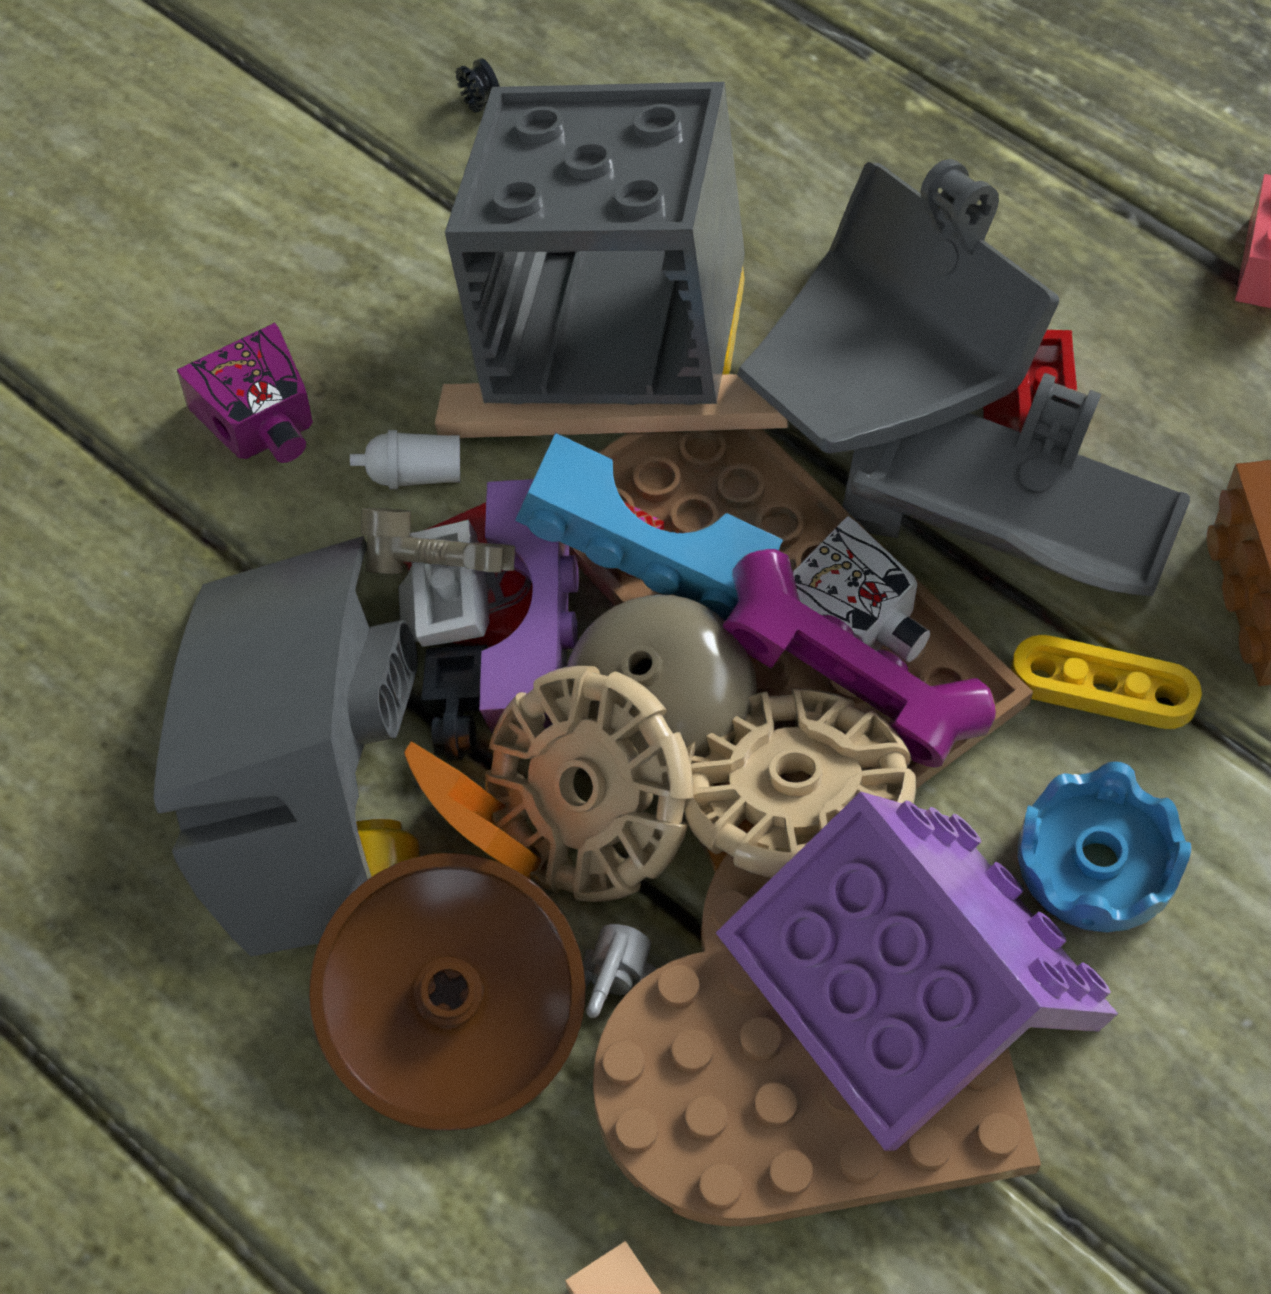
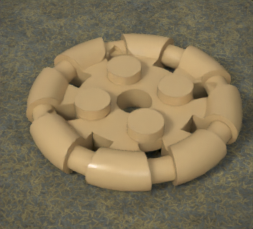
(619, 777)
(786, 810)

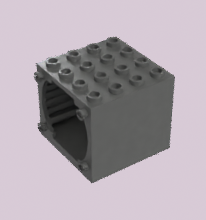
(599, 243)

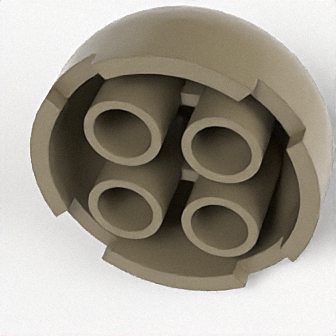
(680, 658)

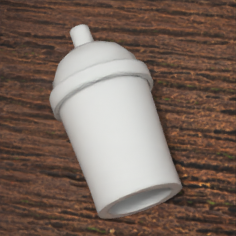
(411, 459)

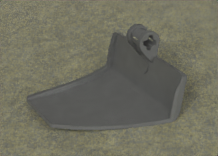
(1034, 493)

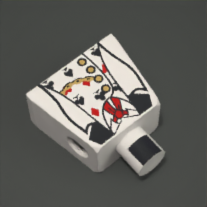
(863, 588)

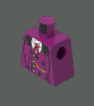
(250, 396)

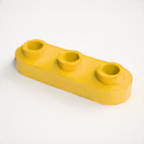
(1133, 679)

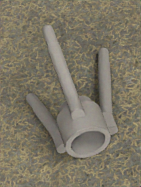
(615, 963)

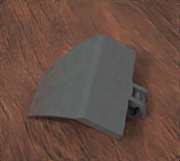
(903, 316)

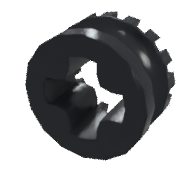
(476, 83)

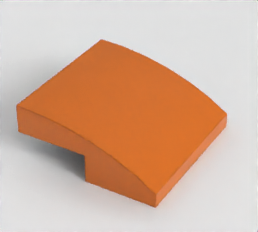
(468, 809)

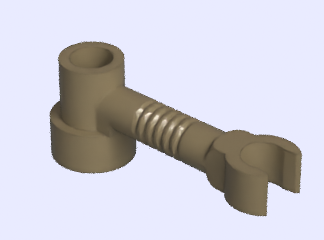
(391, 544)

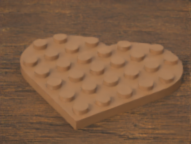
(741, 1126)

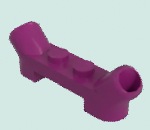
(774, 620)

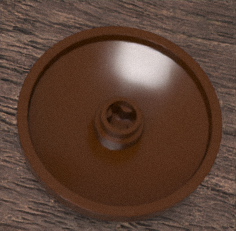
(447, 991)

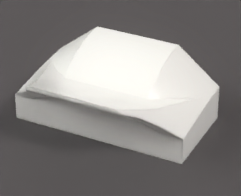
(443, 600)

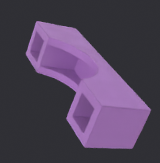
(548, 628)

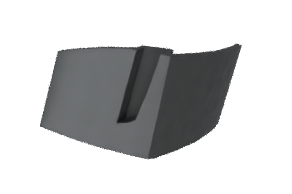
(266, 742)

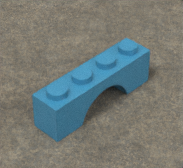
(580, 506)

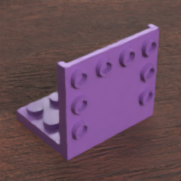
(906, 960)

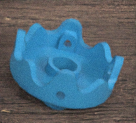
(1109, 811)

